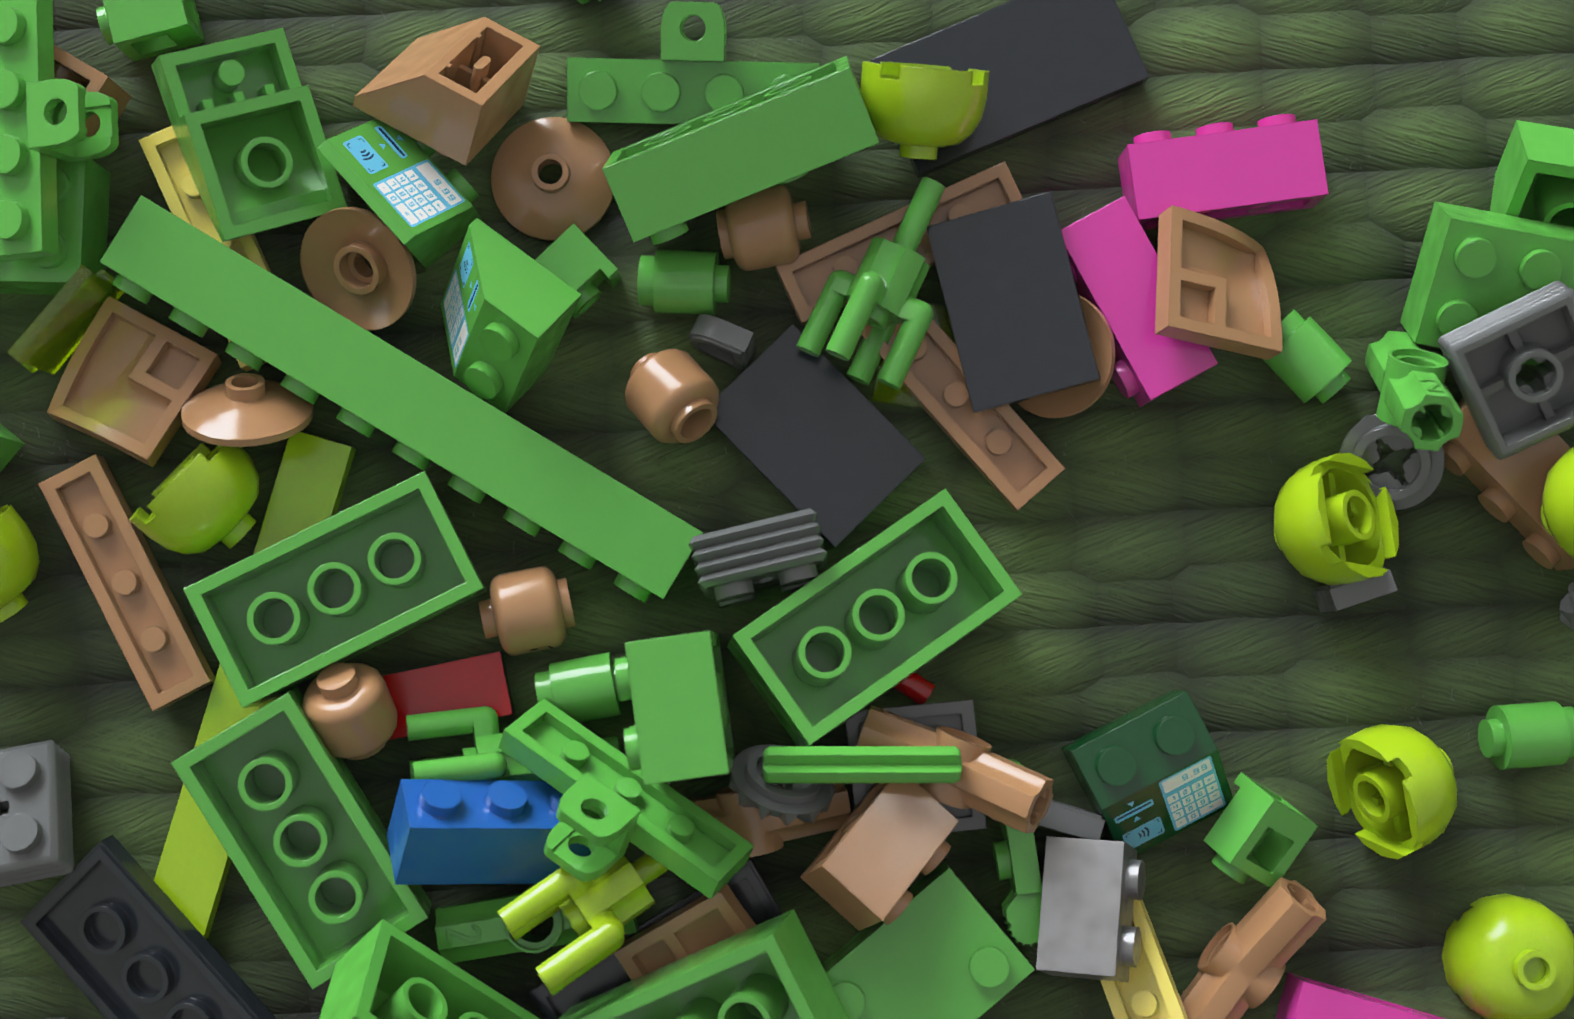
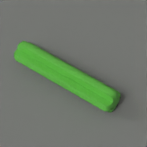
(861, 764)

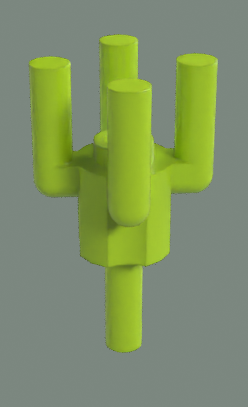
(592, 908)

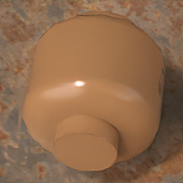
(763, 229)
(672, 396)
(527, 610)
(350, 710)

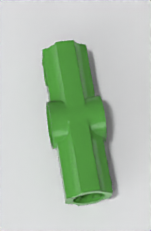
(1413, 391)
(477, 932)

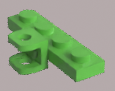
(679, 86)
(40, 123)
(610, 806)

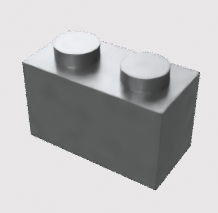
(1089, 909)

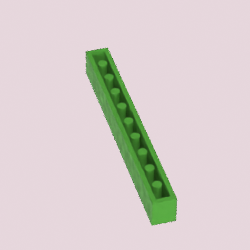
(400, 397)

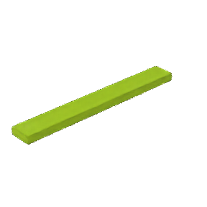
(304, 494)

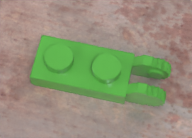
(1018, 861)

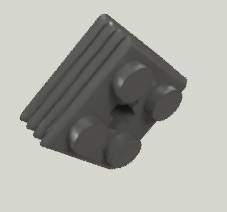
(1490, 354)
(758, 555)
(38, 827)

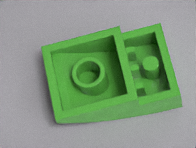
(248, 133)

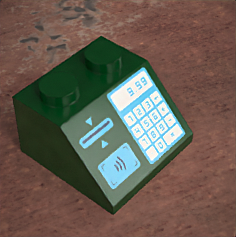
(1151, 771)

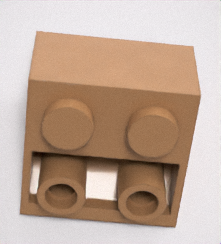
(454, 87)

